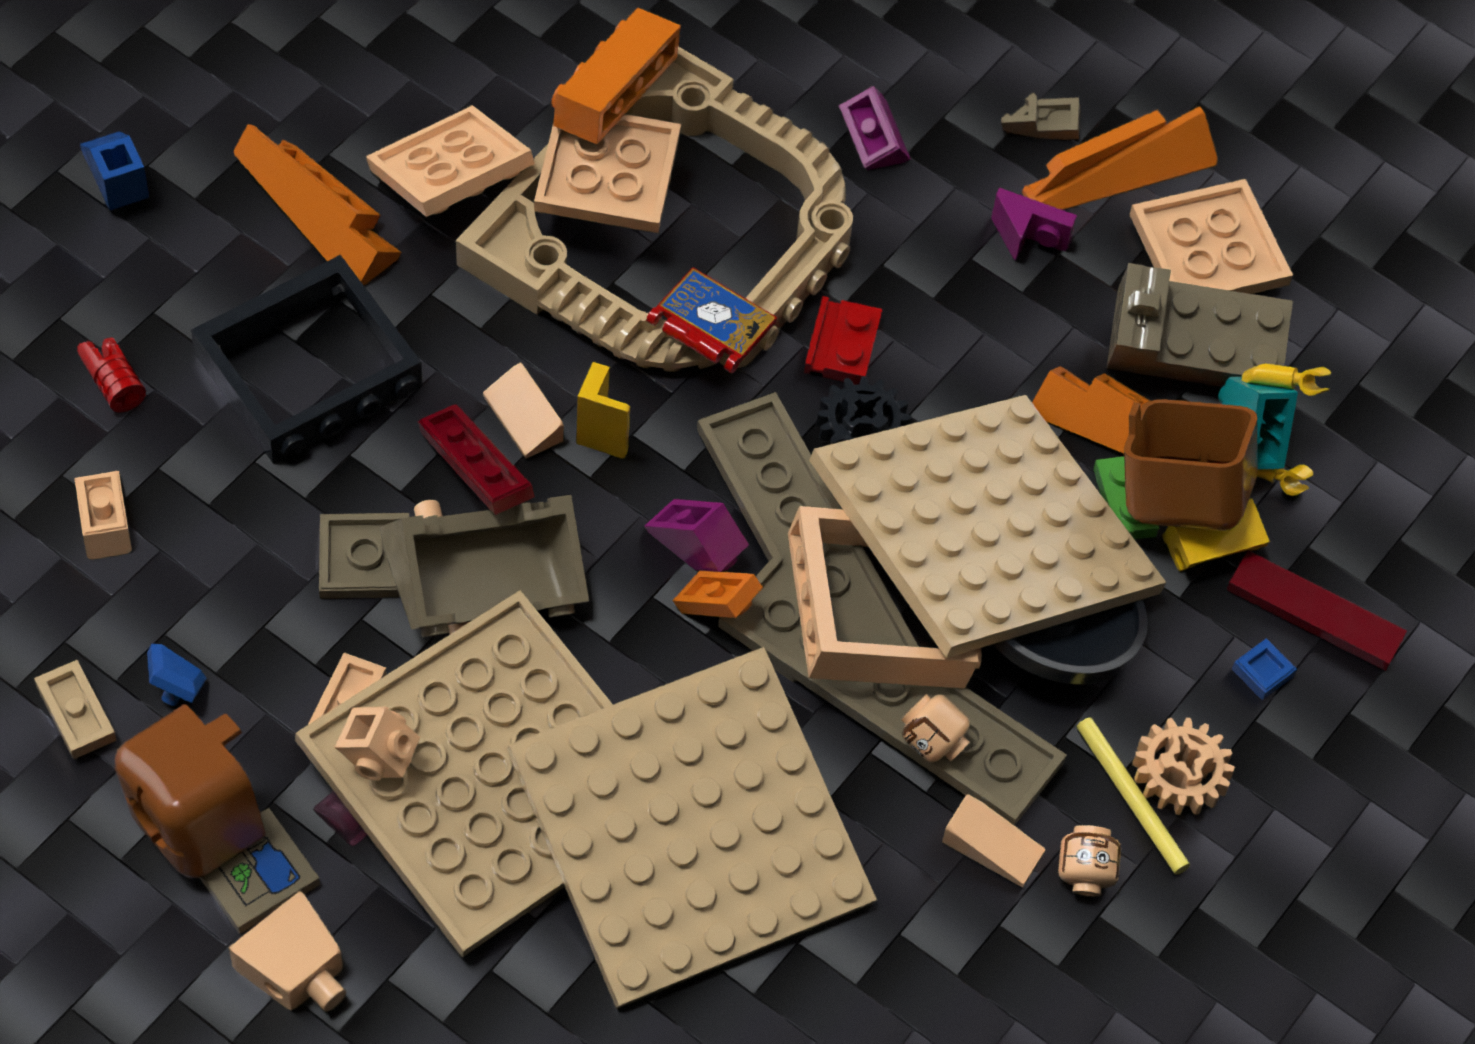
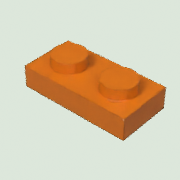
(718, 594)

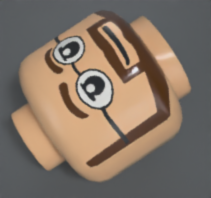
(936, 728)
(1089, 860)

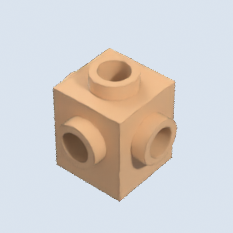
(377, 742)

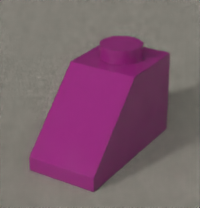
(699, 534)

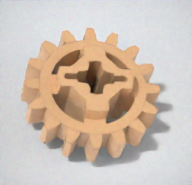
(1180, 770)

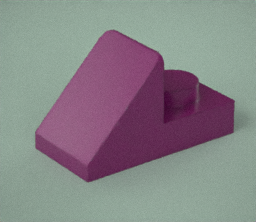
(1025, 218)

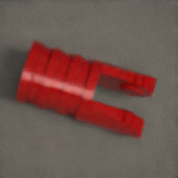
(112, 375)

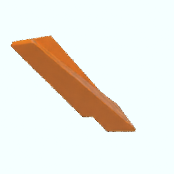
(1127, 159)
(1092, 410)

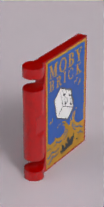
(712, 319)

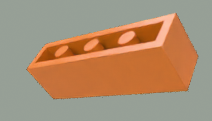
(615, 75)

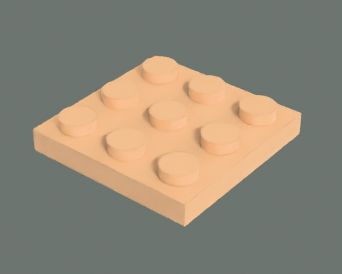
(450, 161)
(614, 181)
(1213, 239)

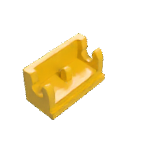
(1198, 546)

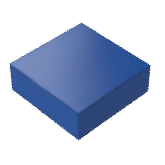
(1264, 669)

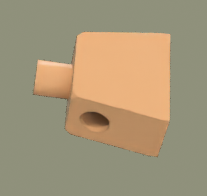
(291, 956)

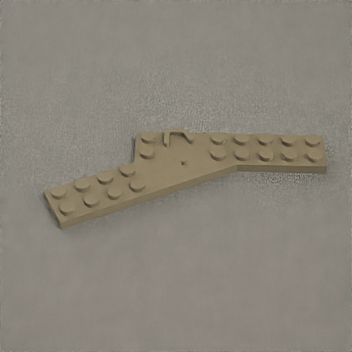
(770, 479)

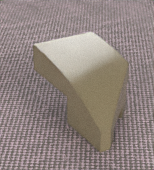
(1045, 118)

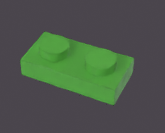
(1111, 484)

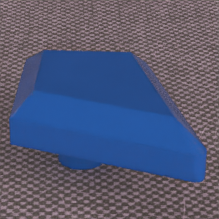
(173, 675)

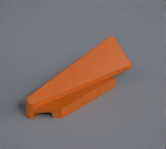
(317, 204)

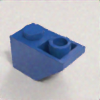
(116, 169)

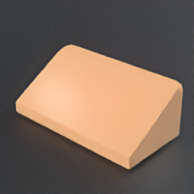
(524, 411)

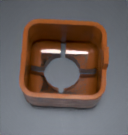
(1161, 469)
(190, 791)

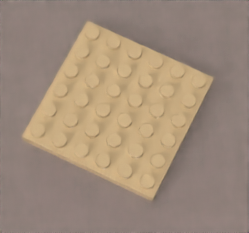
(986, 524)
(460, 814)
(690, 826)

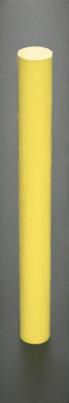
(1133, 796)

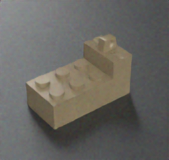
(1193, 329)

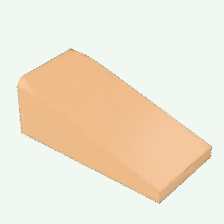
(103, 515)
(992, 841)

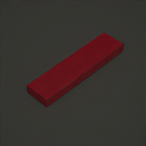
(476, 459)
(1316, 610)

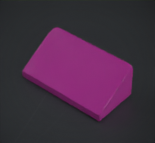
(874, 130)

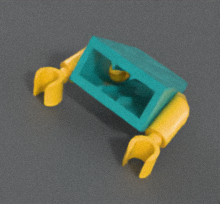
(1272, 396)

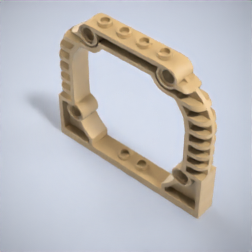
(532, 269)

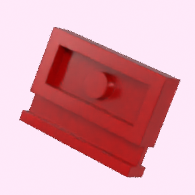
(843, 340)

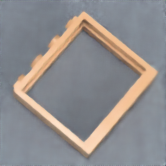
(849, 660)

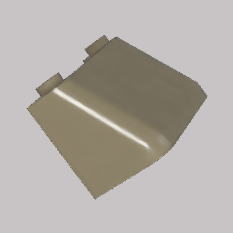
(472, 561)

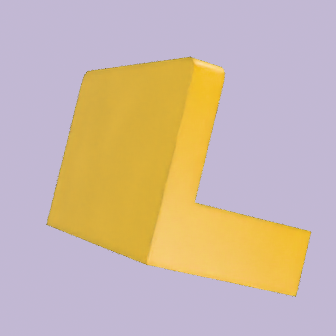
(601, 420)

